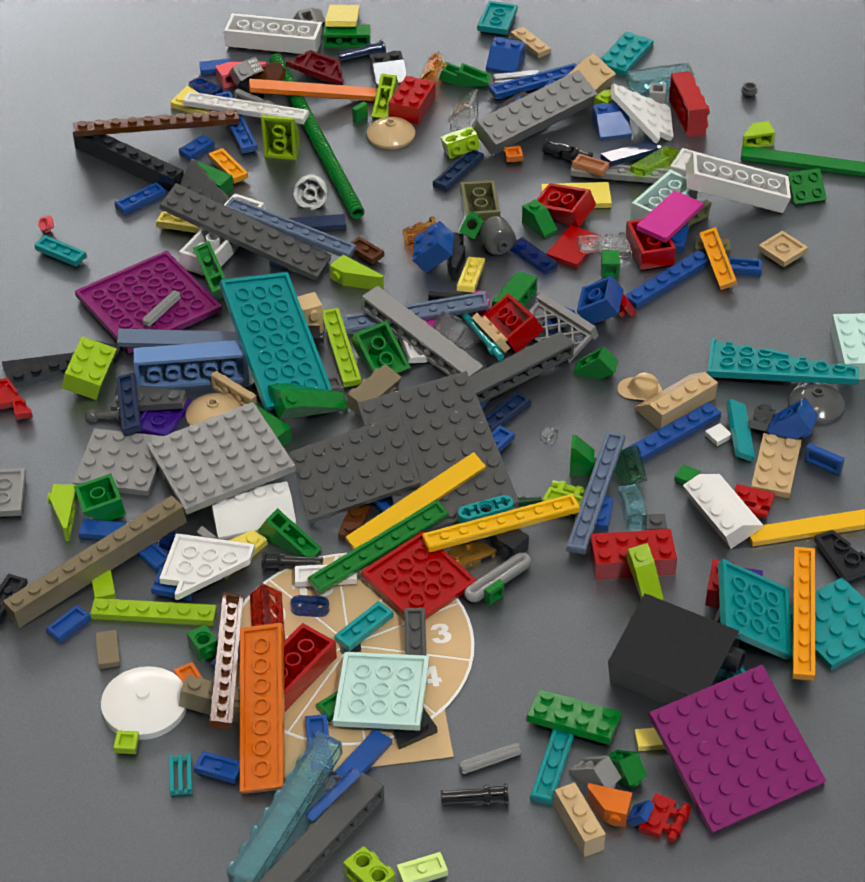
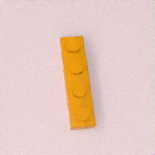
(718, 258)

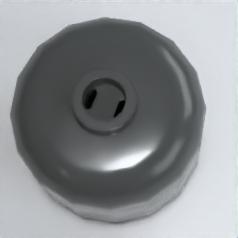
(497, 235)

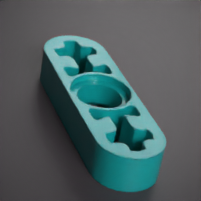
(501, 503)

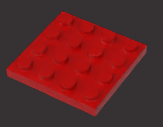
(418, 578)

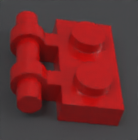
(756, 500)
(658, 820)

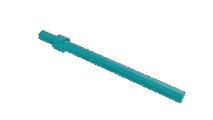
(492, 347)

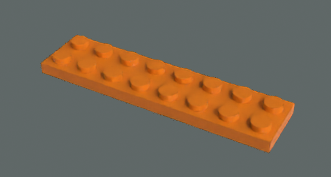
(262, 708)

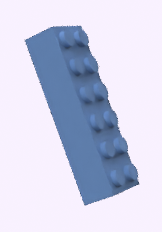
(189, 364)

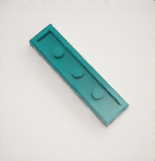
(740, 431)
(552, 767)

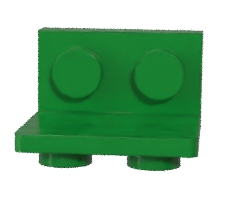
(806, 186)

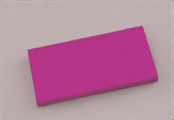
(669, 216)

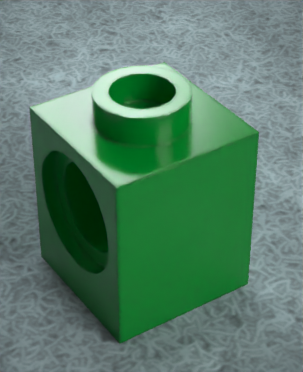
(471, 233)
(610, 263)
(202, 643)

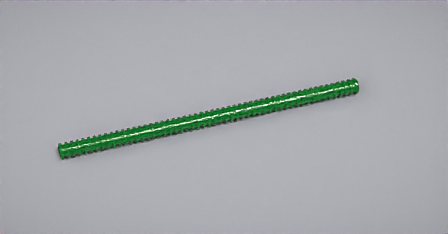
(324, 150)

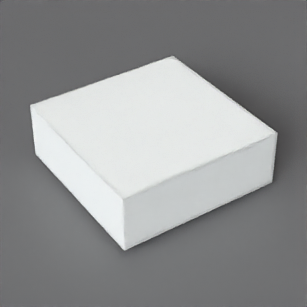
(718, 434)

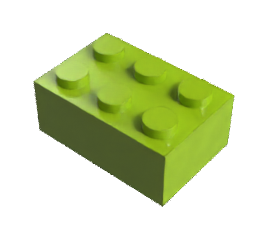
(88, 368)

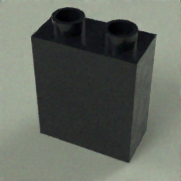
(673, 652)

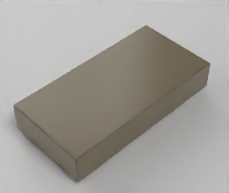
(107, 649)

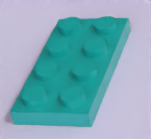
(626, 52)

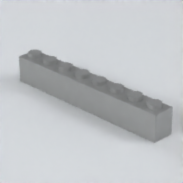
(418, 333)

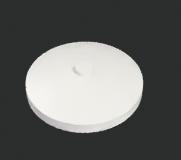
(143, 702)

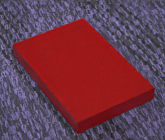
(566, 247)

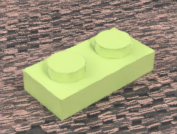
(423, 869)

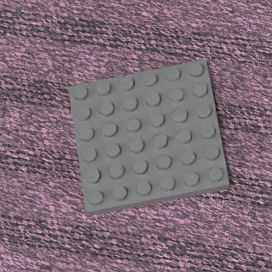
(220, 457)

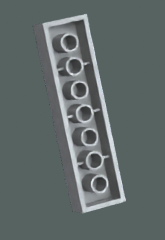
(534, 112)

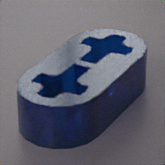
(309, 606)

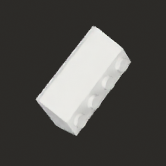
(722, 508)
(251, 509)

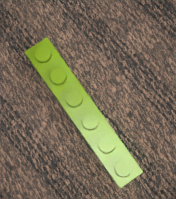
(341, 347)
(153, 612)

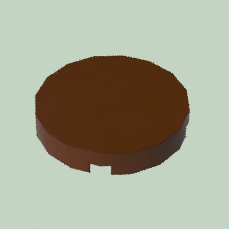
(272, 71)

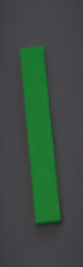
(803, 161)
(377, 547)

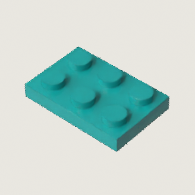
(497, 17)

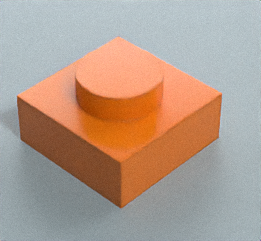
(513, 154)

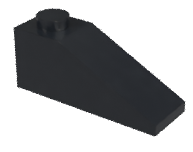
(509, 542)

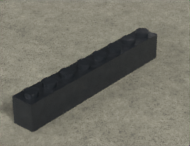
(130, 160)

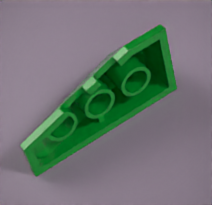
(301, 401)

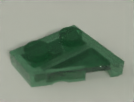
(630, 466)

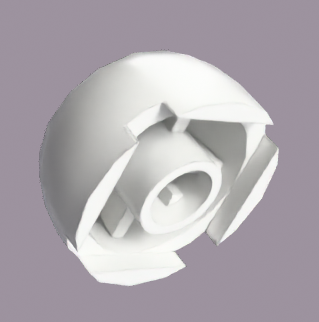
(310, 191)

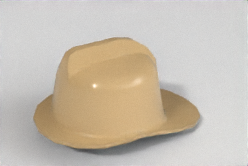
(639, 387)

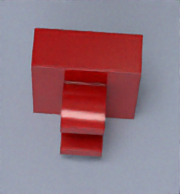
(626, 307)

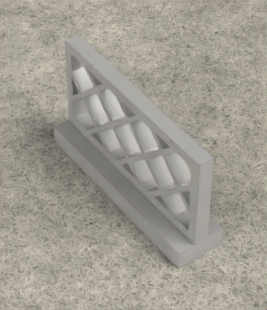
(568, 318)

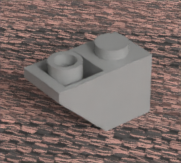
(310, 14)
(657, 92)

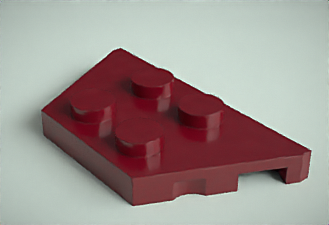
(318, 66)

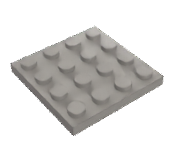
(121, 455)

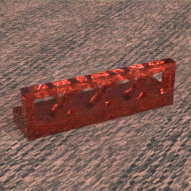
(262, 603)

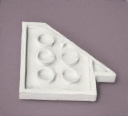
(645, 112)
(201, 561)

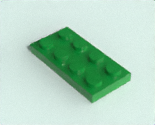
(574, 716)

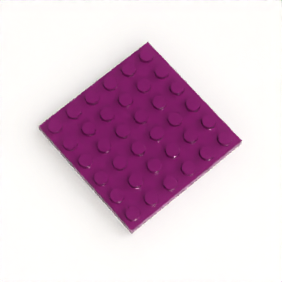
(133, 292)
(736, 748)

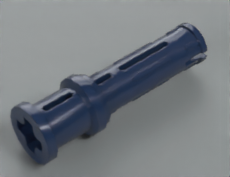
(369, 49)

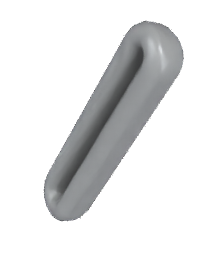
(505, 572)

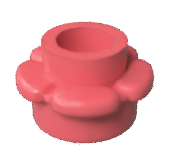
(46, 224)

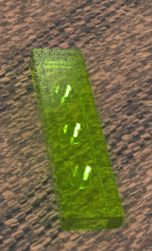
(654, 160)

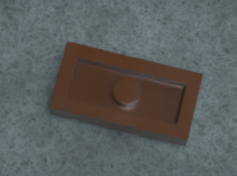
(367, 250)

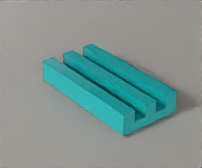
(180, 760)

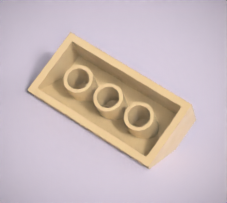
(678, 399)

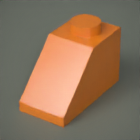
(610, 804)

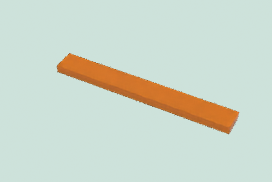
(312, 90)

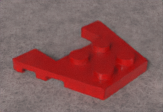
(10, 398)

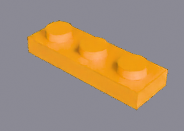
(227, 164)

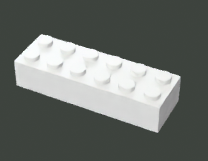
(273, 34)
(737, 182)
(222, 248)

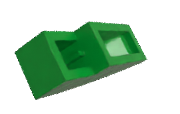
(464, 75)

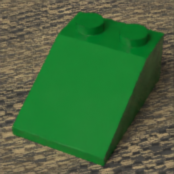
(379, 347)

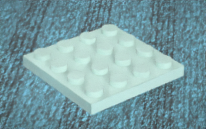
(381, 691)

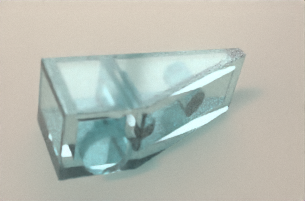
(633, 508)

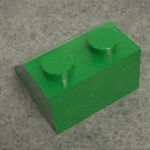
(100, 498)

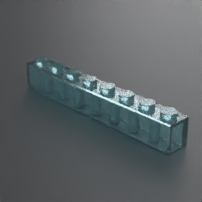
(286, 810)

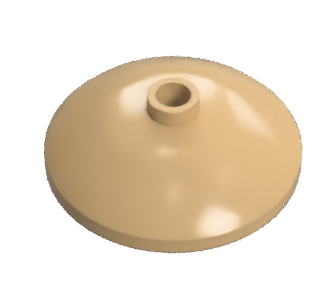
(390, 133)
(209, 406)

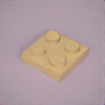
(783, 248)

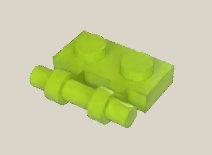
(561, 489)

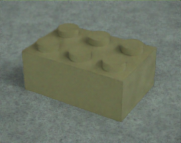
(479, 198)

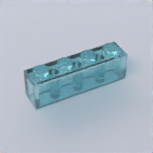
(640, 79)

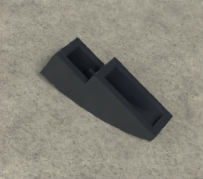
(458, 257)

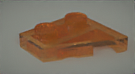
(433, 65)
(410, 232)

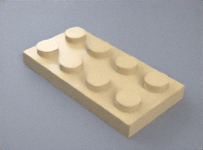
(776, 464)

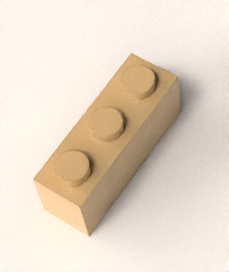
(579, 819)

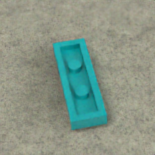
(60, 250)
(363, 626)

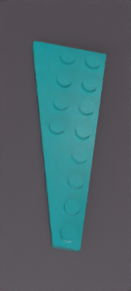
(773, 365)

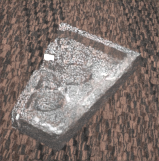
(596, 244)

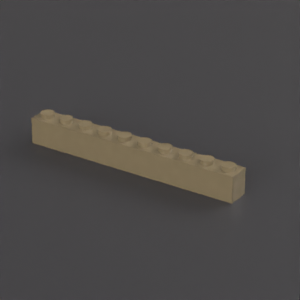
(94, 561)

